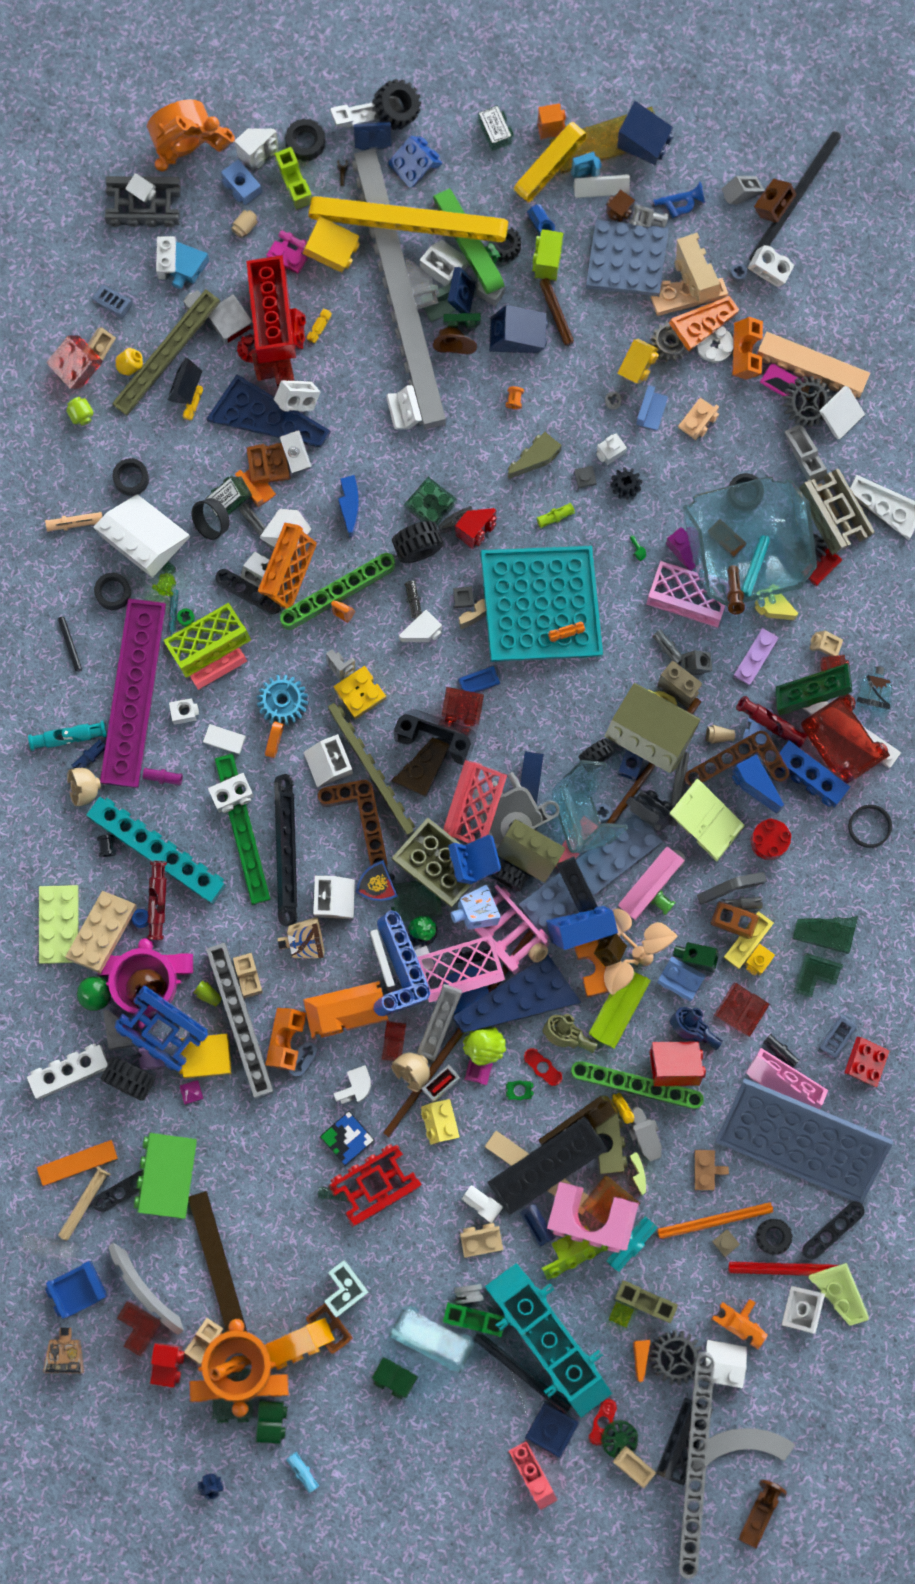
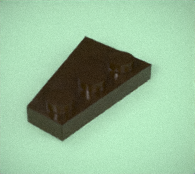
(423, 768)

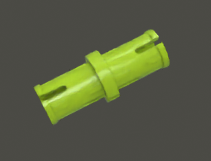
(555, 515)

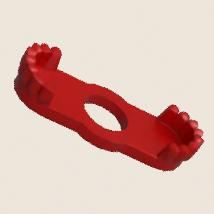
(533, 1058)
(607, 1409)

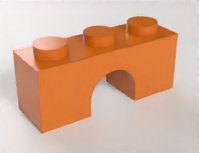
(746, 334)
(594, 983)
(286, 1024)

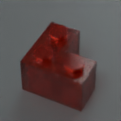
(279, 370)
(144, 1326)

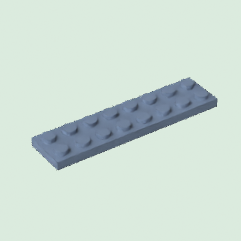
(598, 868)

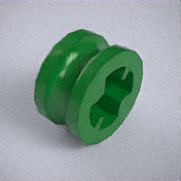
(180, 619)

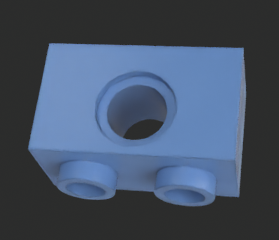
(238, 173)

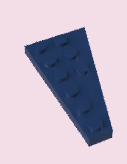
(256, 411)
(527, 994)

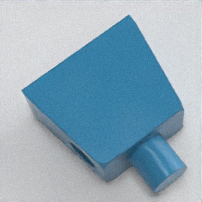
(188, 265)

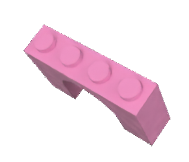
(565, 1220)

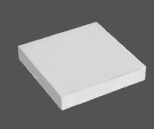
(842, 412)

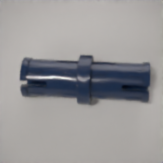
(89, 755)

